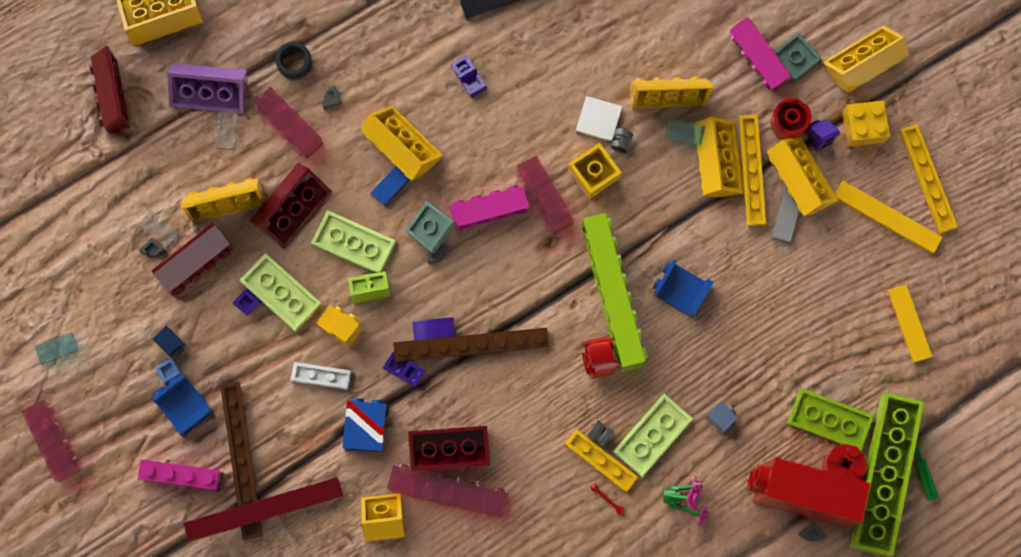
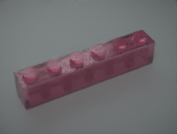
(448, 491)

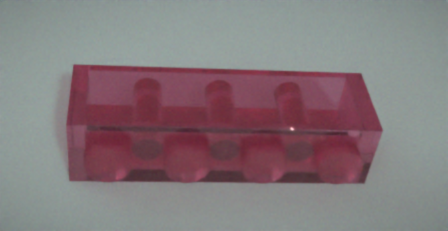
(288, 122)
(544, 194)
(51, 441)

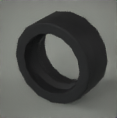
(289, 47)

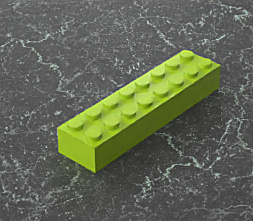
(612, 292)
(889, 473)

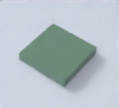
(797, 56)
(430, 226)

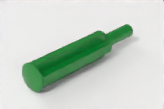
(925, 476)

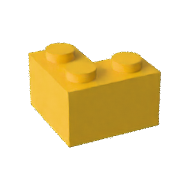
(340, 325)

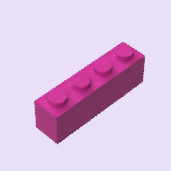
(761, 54)
(489, 208)
(180, 475)

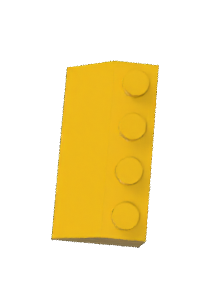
(866, 58)
(401, 142)
(719, 158)
(801, 176)

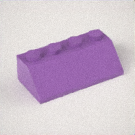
(207, 88)

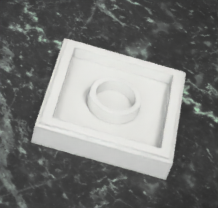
(598, 119)

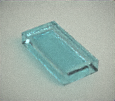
(685, 132)
(56, 348)

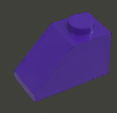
(822, 134)

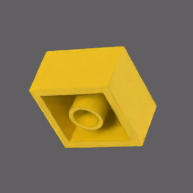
(866, 123)
(594, 171)

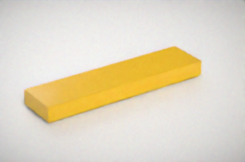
(909, 323)
(601, 461)

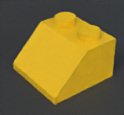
(382, 517)

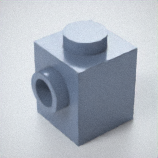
(722, 418)

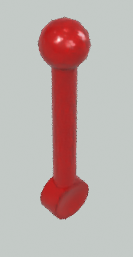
(619, 509)

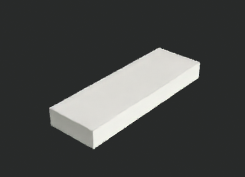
(321, 376)

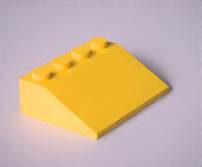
(156, 18)
(670, 93)
(223, 200)

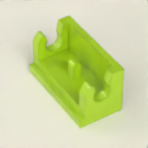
(369, 287)

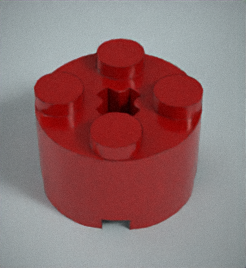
(796, 111)
(599, 358)
(848, 454)

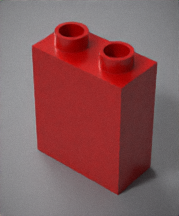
(809, 492)

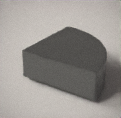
(331, 98)
(152, 248)
(439, 254)
(812, 533)

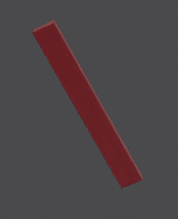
(262, 509)

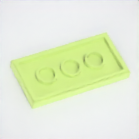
(353, 242)
(280, 292)
(653, 435)

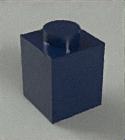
(169, 342)

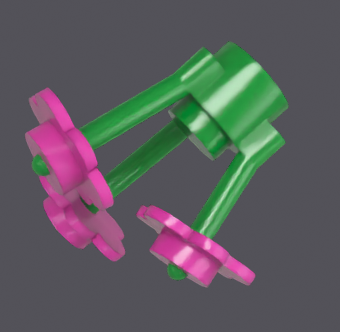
(674, 496)

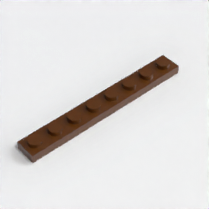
(470, 345)
(240, 453)

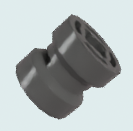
(622, 140)
(600, 433)

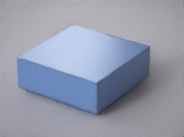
(168, 370)

